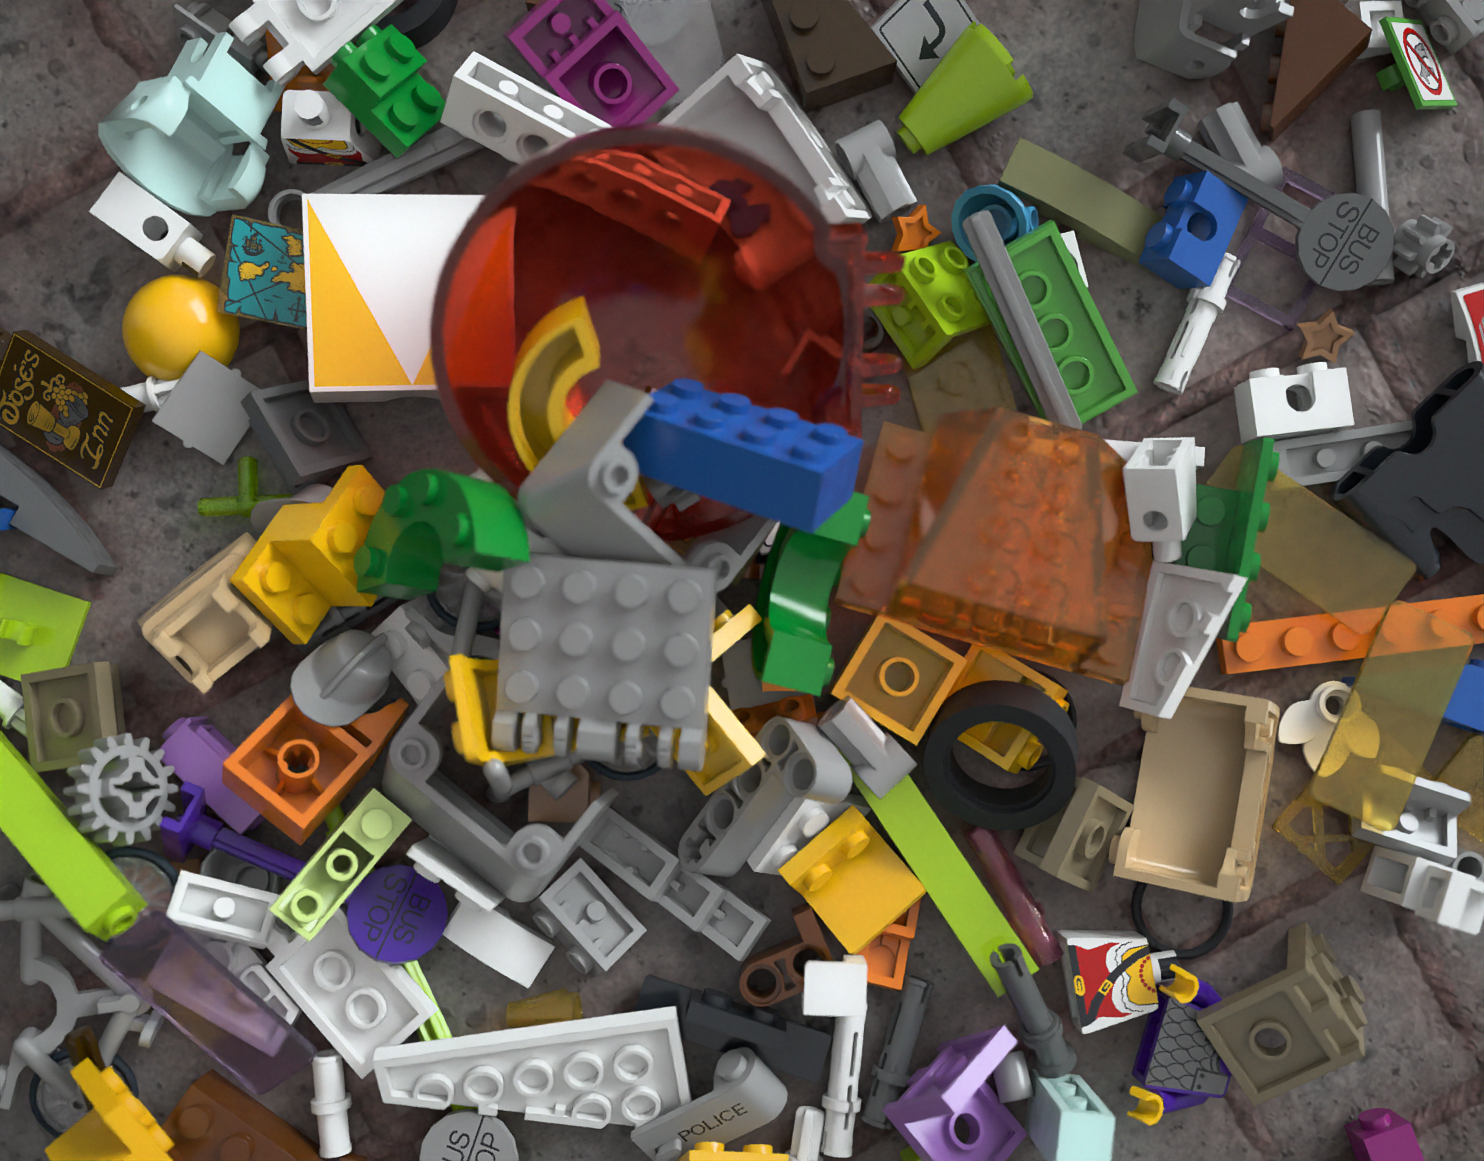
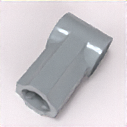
(1233, 139)
(870, 159)
(873, 755)

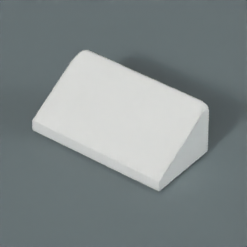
(222, 910)

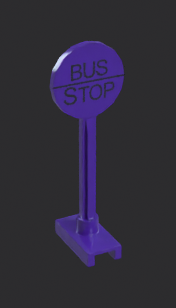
(389, 914)

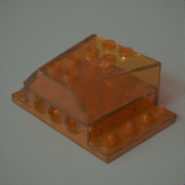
(1003, 541)

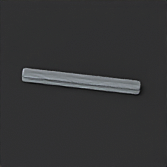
(1020, 319)

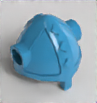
(1005, 207)

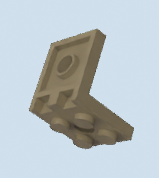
(1307, 1004)

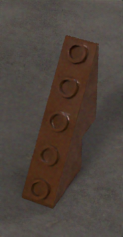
(1316, 50)

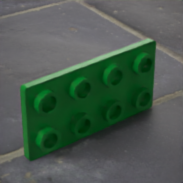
(1228, 528)

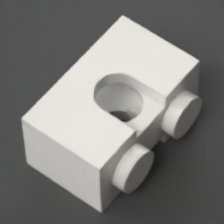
(1321, 399)
(1397, 876)

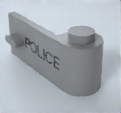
(742, 1101)

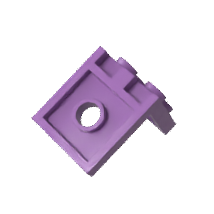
(954, 1088)

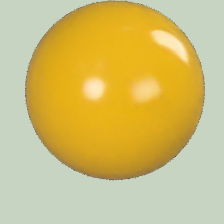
(172, 322)

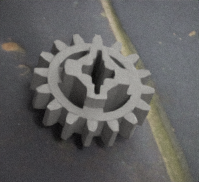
(118, 814)

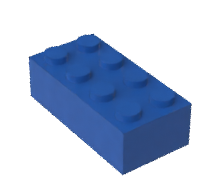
(745, 454)

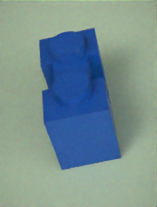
(1180, 243)

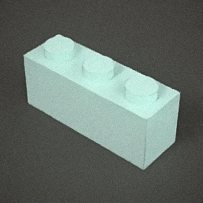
(1068, 1120)

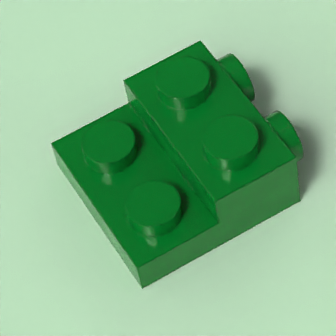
(383, 88)

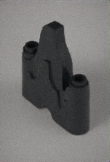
(1427, 481)

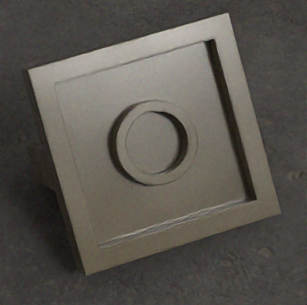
(69, 711)
(1078, 837)

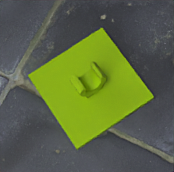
(37, 627)

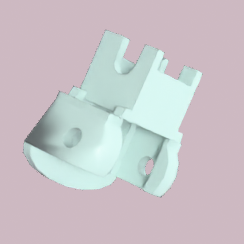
(181, 130)

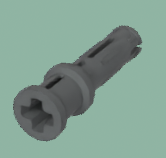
(1038, 1026)

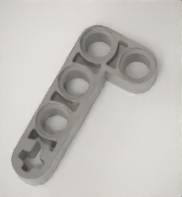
(740, 813)

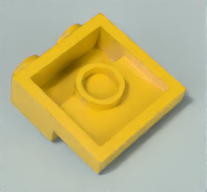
(1001, 741)

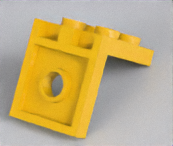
(728, 744)

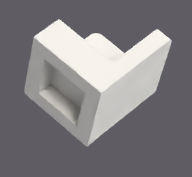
(1452, 900)
(835, 987)

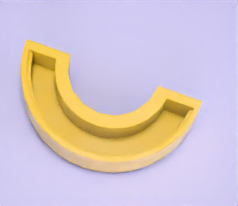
(545, 370)

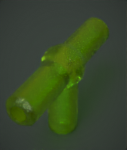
(247, 494)

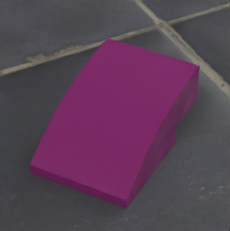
(592, 60)

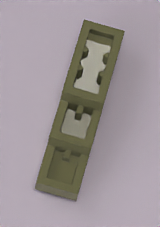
(1079, 201)

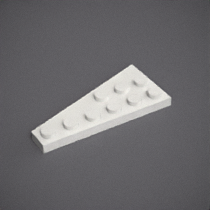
(558, 1073)

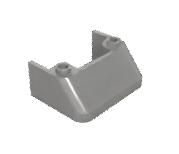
(587, 476)
(511, 862)

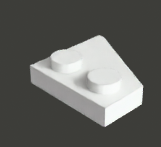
(796, 828)

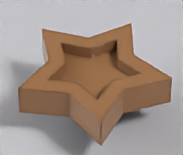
(1323, 337)

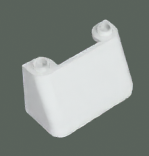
(758, 111)

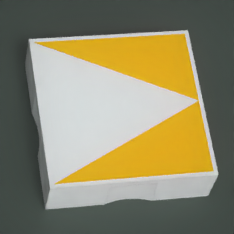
(373, 289)

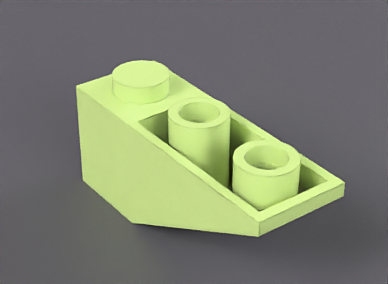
(340, 863)

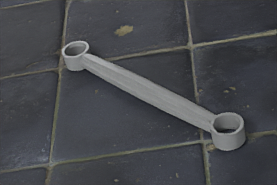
(389, 172)

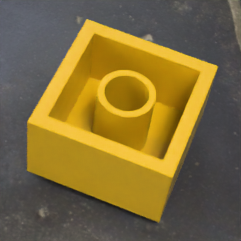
(898, 677)

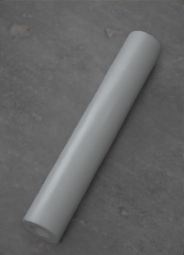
(1370, 169)

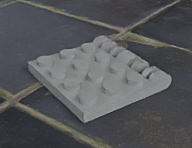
(606, 649)

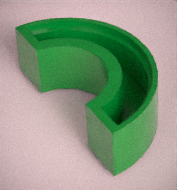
(434, 520)
(794, 595)

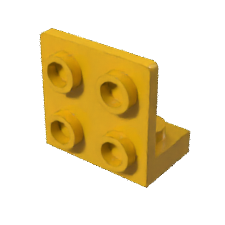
(853, 880)

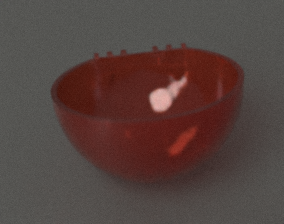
(689, 270)

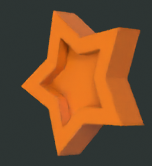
(913, 231)

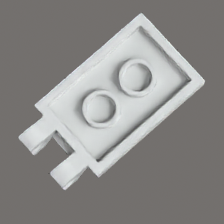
(307, 30)
(345, 992)

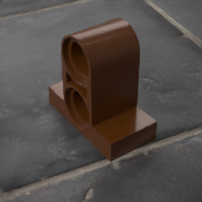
(779, 961)

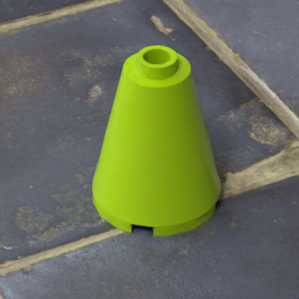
(963, 92)

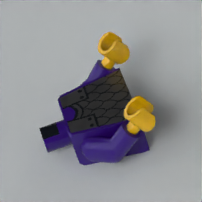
(1175, 1052)

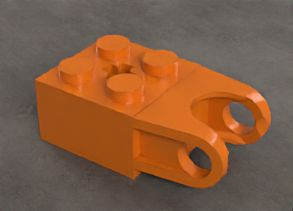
(333, 758)

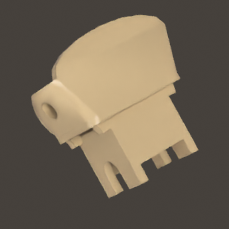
(206, 619)

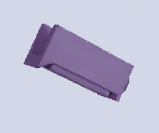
(198, 758)

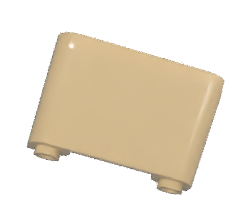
(1201, 796)

